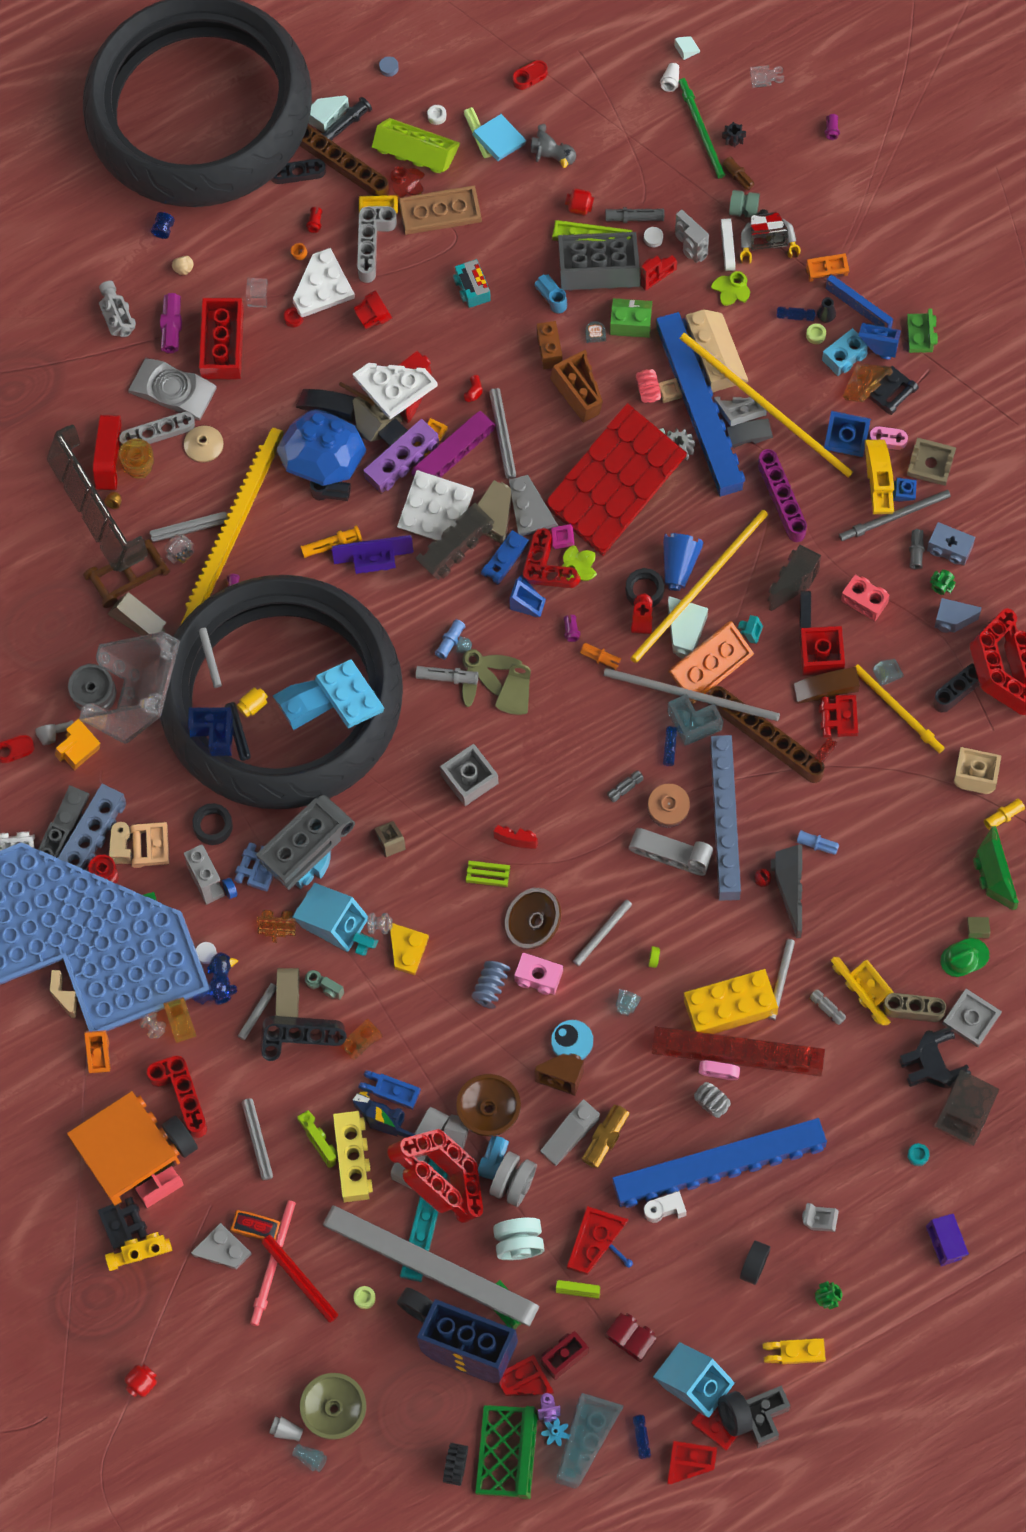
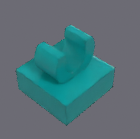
(751, 629)
(364, 943)

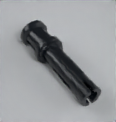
(352, 115)

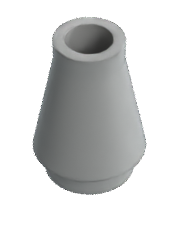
(285, 1429)

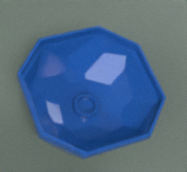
(321, 448)

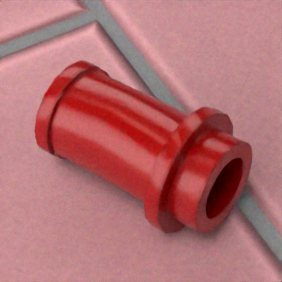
(314, 224)

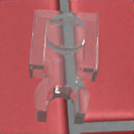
(763, 76)

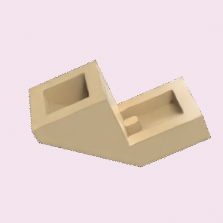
(66, 999)

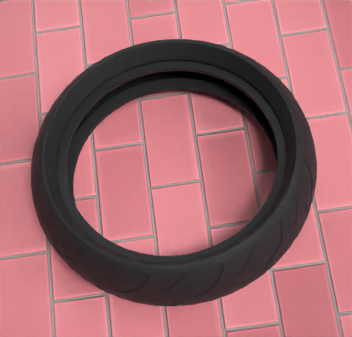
(212, 181)
(268, 598)

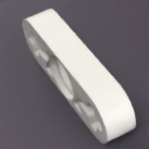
(728, 245)

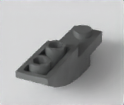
(64, 822)

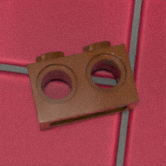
(549, 344)

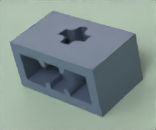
(943, 537)

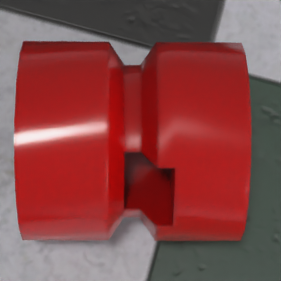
(104, 867)

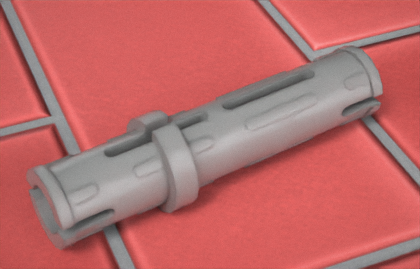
(440, 674)

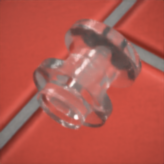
(381, 923)
(155, 1028)

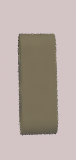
(287, 992)
(923, 1002)

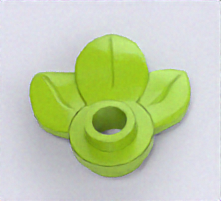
(732, 291)
(581, 562)

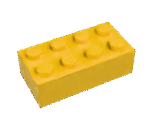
(731, 1003)

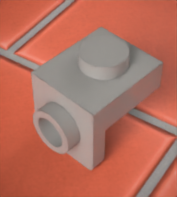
(820, 1218)

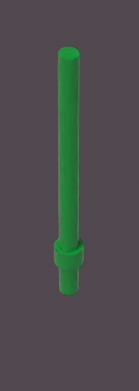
(689, 97)

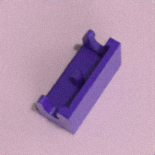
(947, 1239)

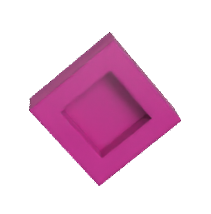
(563, 536)

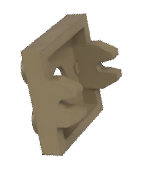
(928, 449)

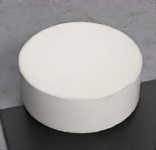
(436, 114)
(653, 237)
(205, 952)

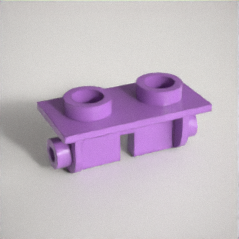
(548, 1410)

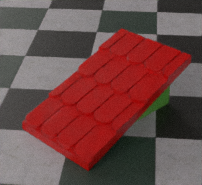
(615, 479)

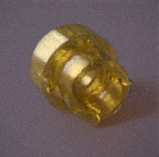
(136, 449)

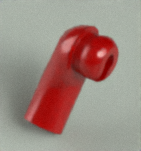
(475, 391)

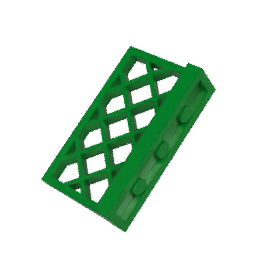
(526, 1451)

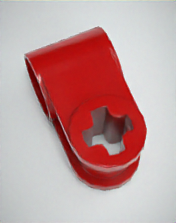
(642, 616)

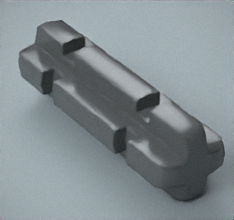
(625, 786)

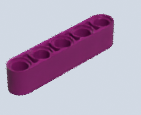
(456, 446)
(778, 487)

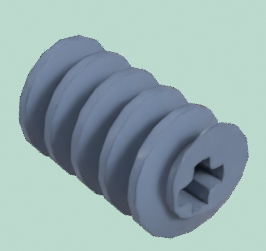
(488, 983)

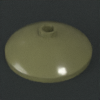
(330, 1391)

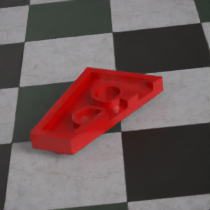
(594, 1238)

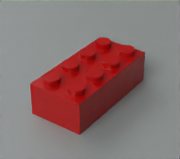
(221, 338)

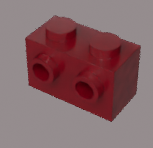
(564, 1355)

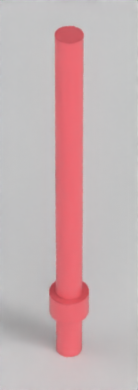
(261, 1303)

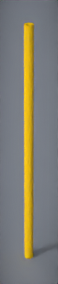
(766, 405)
(698, 586)

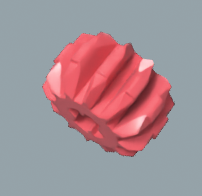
(648, 386)

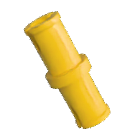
(1004, 814)

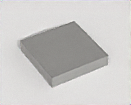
(972, 1017)

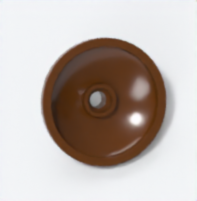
(525, 915)
(491, 1092)

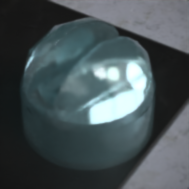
(464, 644)

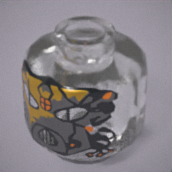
(179, 549)

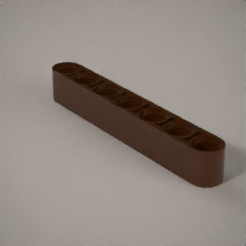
(342, 161)
(770, 743)

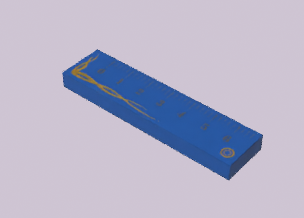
(858, 302)

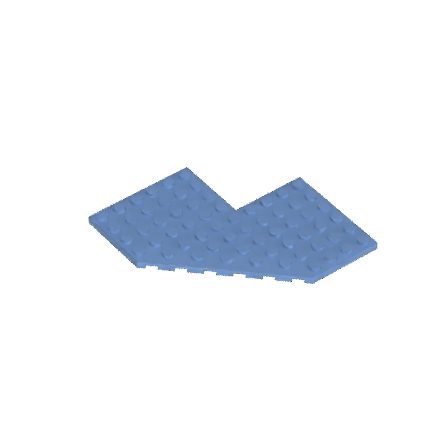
(116, 944)

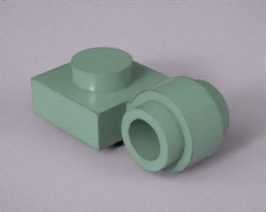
(330, 987)

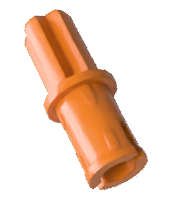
(600, 655)

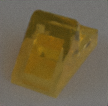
(179, 1019)

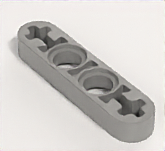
(156, 426)

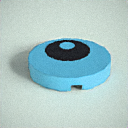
(572, 1038)

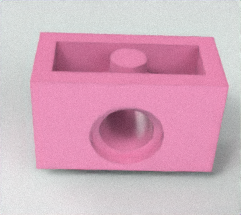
(529, 965)

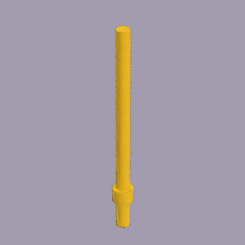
(926, 735)

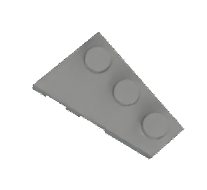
(529, 507)

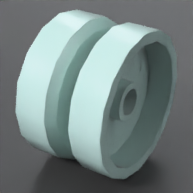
(518, 1238)

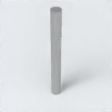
(602, 932)
(783, 972)

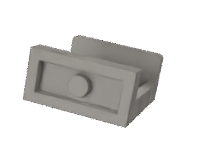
(204, 874)

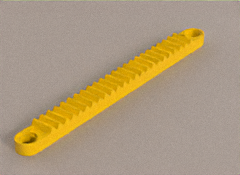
(235, 520)

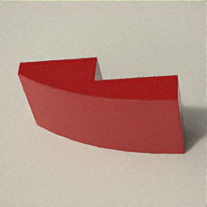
(522, 839)

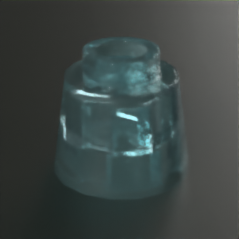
(627, 1002)

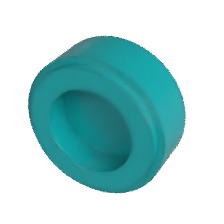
(918, 1154)

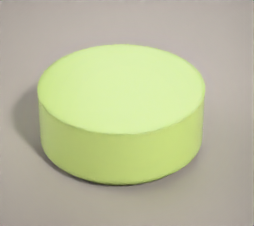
(816, 333)
(364, 1297)

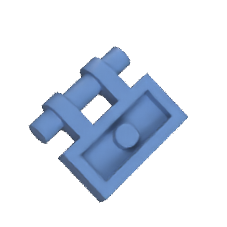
(258, 876)

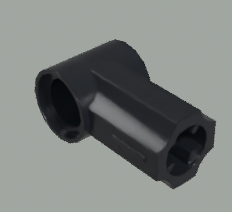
(335, 491)

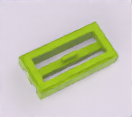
(490, 866)
(578, 1289)

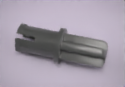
(916, 549)

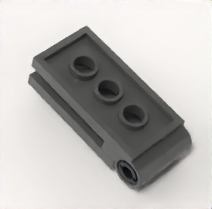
(319, 815)

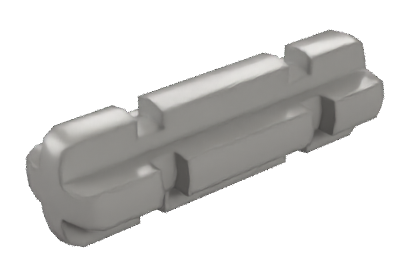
(828, 1007)

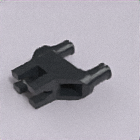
(930, 1061)

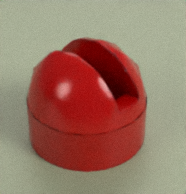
(759, 880)

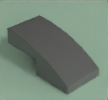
(750, 431)

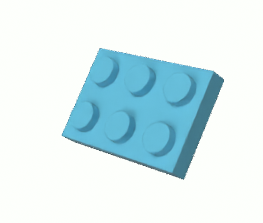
(349, 693)

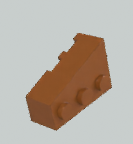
(577, 385)

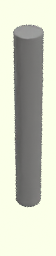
(210, 657)
(257, 1011)

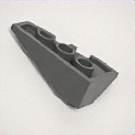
(788, 876)

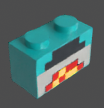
(472, 283)

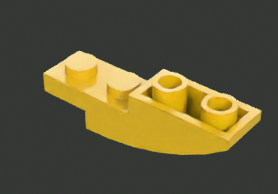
(880, 476)

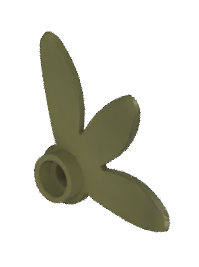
(486, 676)

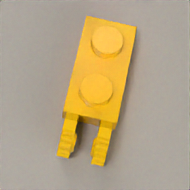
(796, 1351)

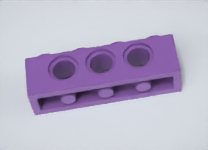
(421, 433)

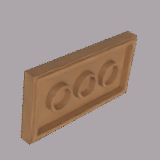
(440, 210)

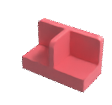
(159, 1186)

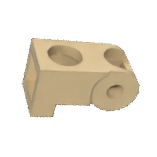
(118, 843)

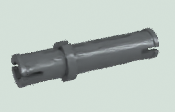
(634, 215)

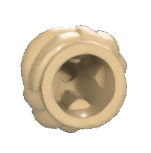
(182, 265)

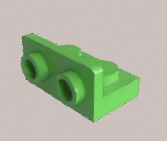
(921, 332)

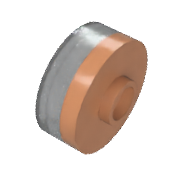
(668, 805)

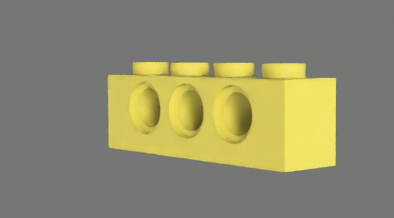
(344, 1124)

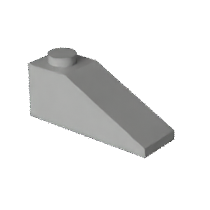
(570, 1132)

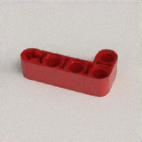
(107, 452)
(184, 1097)

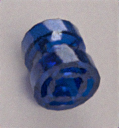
(162, 226)

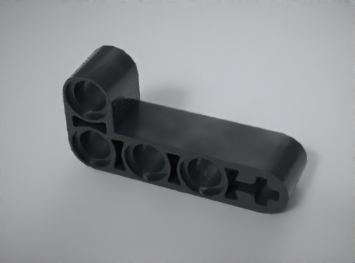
(302, 1036)

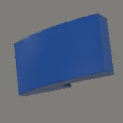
(904, 489)

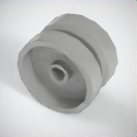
(513, 1178)

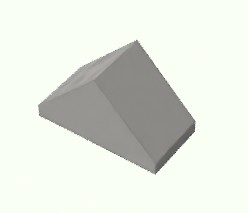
(456, 1130)

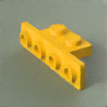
(868, 985)

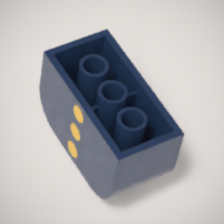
(467, 1342)

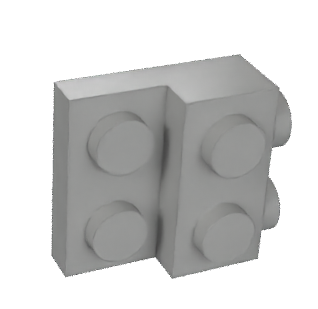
(693, 236)

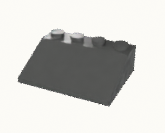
(599, 263)

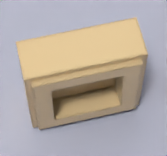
(670, 390)

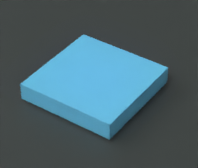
(499, 137)

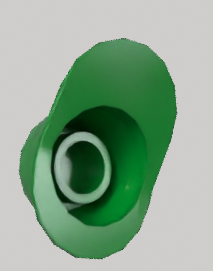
(964, 957)

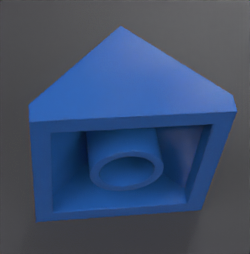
(847, 433)

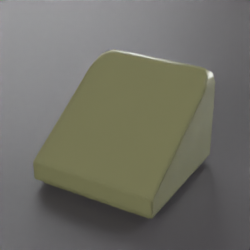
(978, 927)

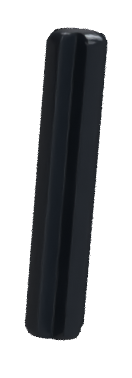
(238, 734)

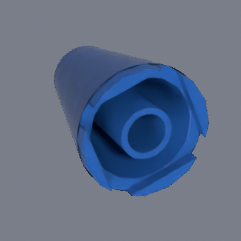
(679, 559)

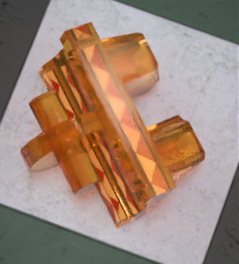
(276, 926)

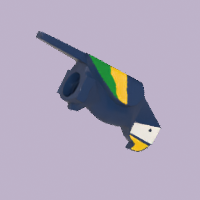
(380, 1115)

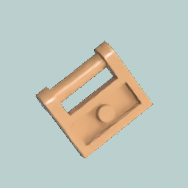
(156, 844)

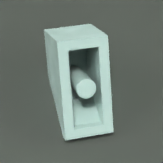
(327, 111)

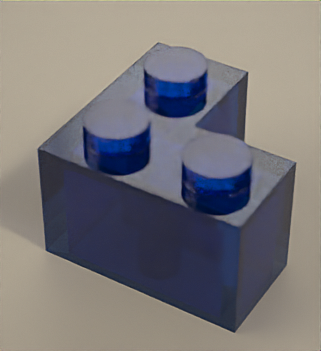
(215, 723)

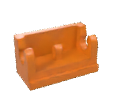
(827, 266)

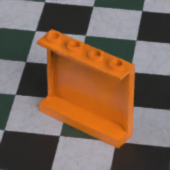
(123, 1145)

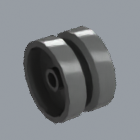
(89, 678)

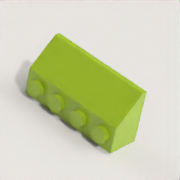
(415, 145)

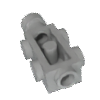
(115, 311)

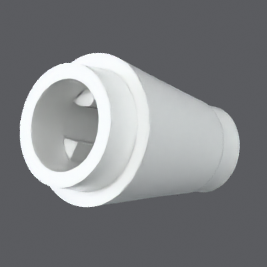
(670, 78)

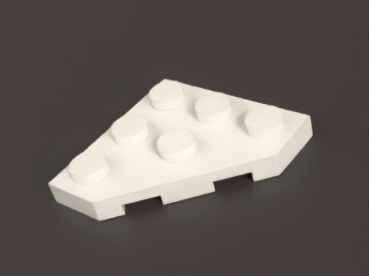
(322, 285)
(394, 386)

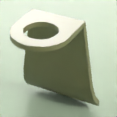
(515, 691)

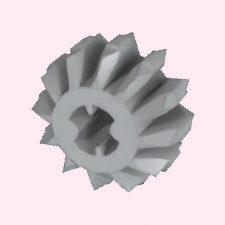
(683, 440)
(712, 1099)

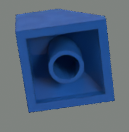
(880, 339)

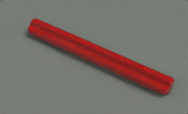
(299, 1278)

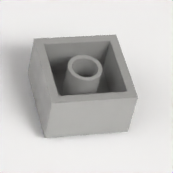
(469, 774)

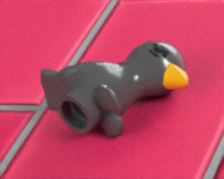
(546, 147)

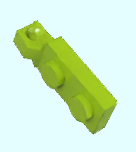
(318, 1138)

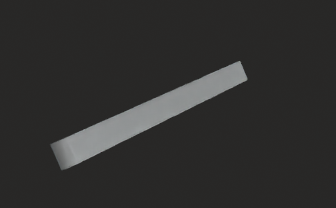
(431, 1265)

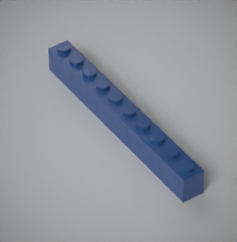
(700, 405)
(720, 1162)

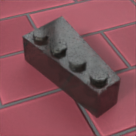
(456, 541)

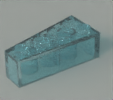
(587, 1433)

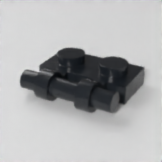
(116, 1226)

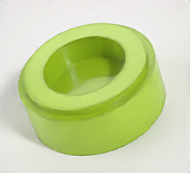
(654, 957)

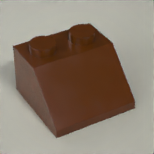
(561, 1073)

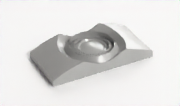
(172, 388)

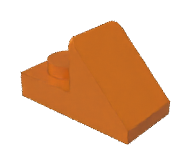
(97, 1051)

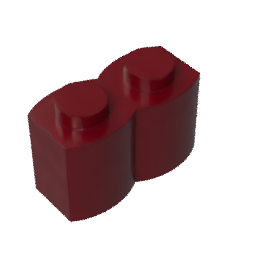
(630, 1336)

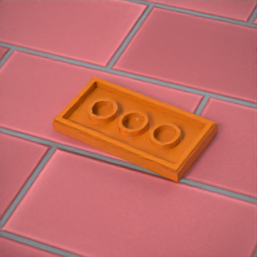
(712, 660)

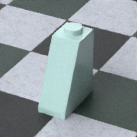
(686, 627)

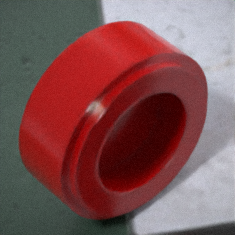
(292, 317)

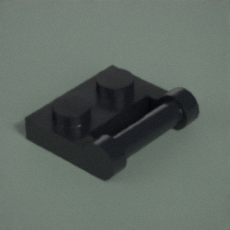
(888, 387)

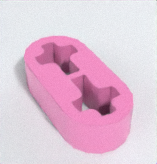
(890, 436)
(719, 1070)

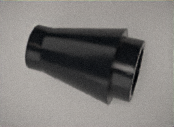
(826, 311)

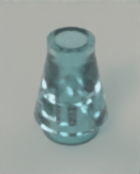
(310, 1457)

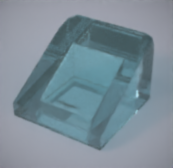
(887, 671)

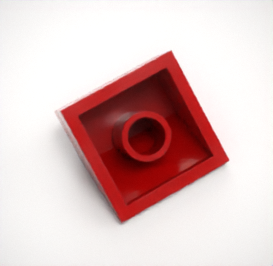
(822, 650)

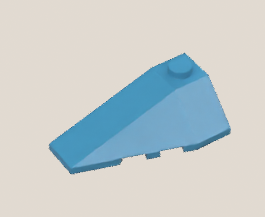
(302, 702)

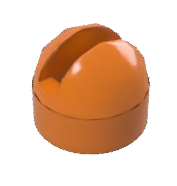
(296, 251)

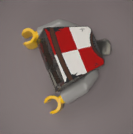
(767, 232)

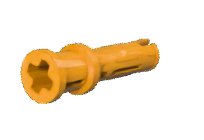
(345, 537)

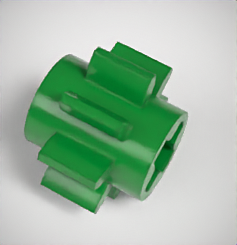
(942, 582)
(828, 1295)

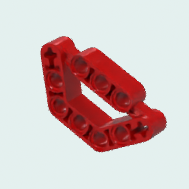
(989, 666)
(463, 1193)

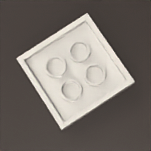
(433, 505)

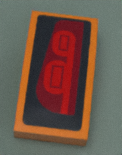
(254, 1225)

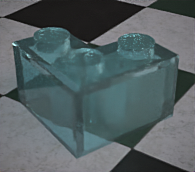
(693, 724)

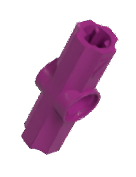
(171, 323)

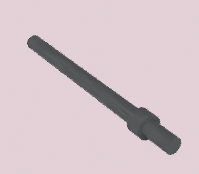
(860, 529)

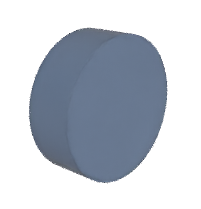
(388, 66)

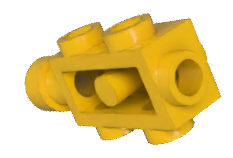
(143, 1248)

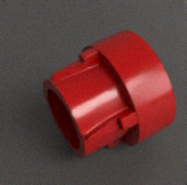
(372, 311)

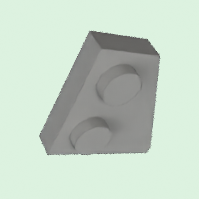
(740, 410)
(222, 1248)

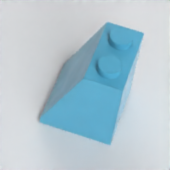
(331, 916)
(694, 1379)

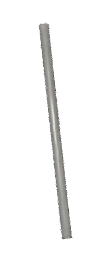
(692, 694)

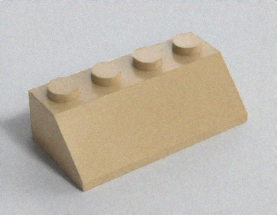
(712, 334)

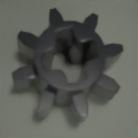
(734, 134)

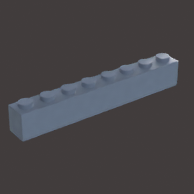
(725, 818)

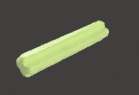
(474, 123)

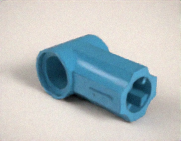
(551, 293)
(493, 1157)

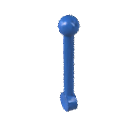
(627, 1262)

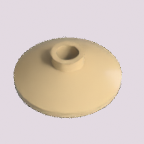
(203, 451)

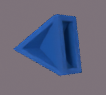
(526, 598)

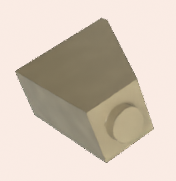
(496, 505)
(136, 616)

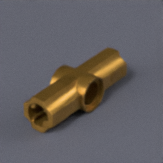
(605, 1136)

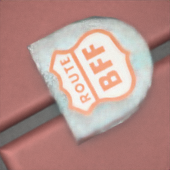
(595, 332)

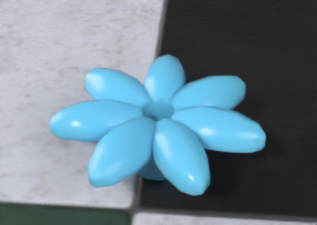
(555, 1436)

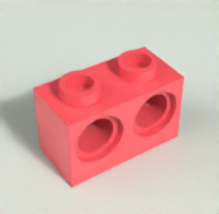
(861, 601)

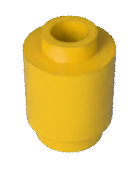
(252, 702)

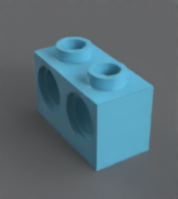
(842, 349)

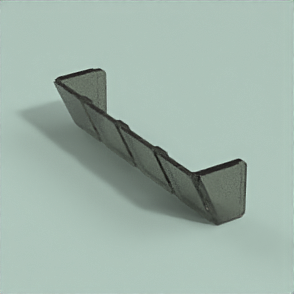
(87, 501)

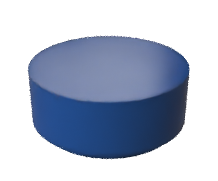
(229, 888)

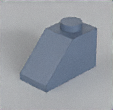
(955, 615)

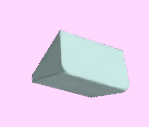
(686, 47)

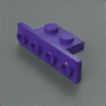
(373, 554)

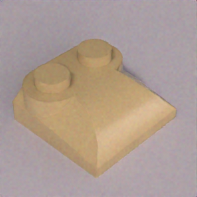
(977, 770)

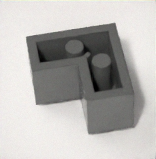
(763, 1409)

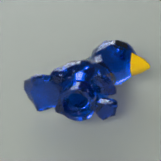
(219, 985)

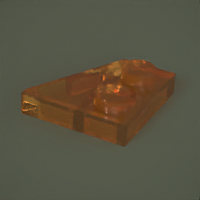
(864, 381)

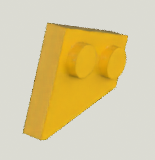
(407, 948)

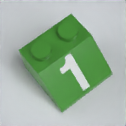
(631, 318)

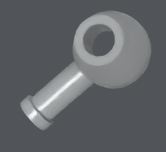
(47, 733)

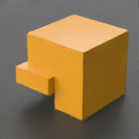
(78, 746)

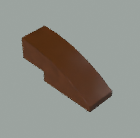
(827, 685)

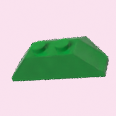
(994, 871)

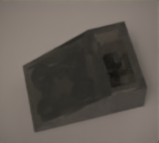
(795, 577)
(966, 1108)

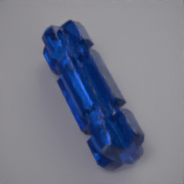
(796, 313)
(670, 746)
(642, 1437)

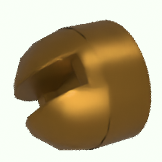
(113, 500)

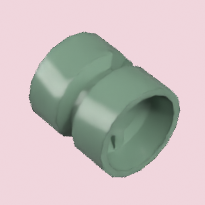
(744, 204)

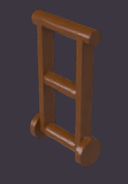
(110, 599)

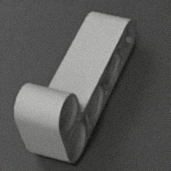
(369, 244)
(672, 852)
(432, 1120)

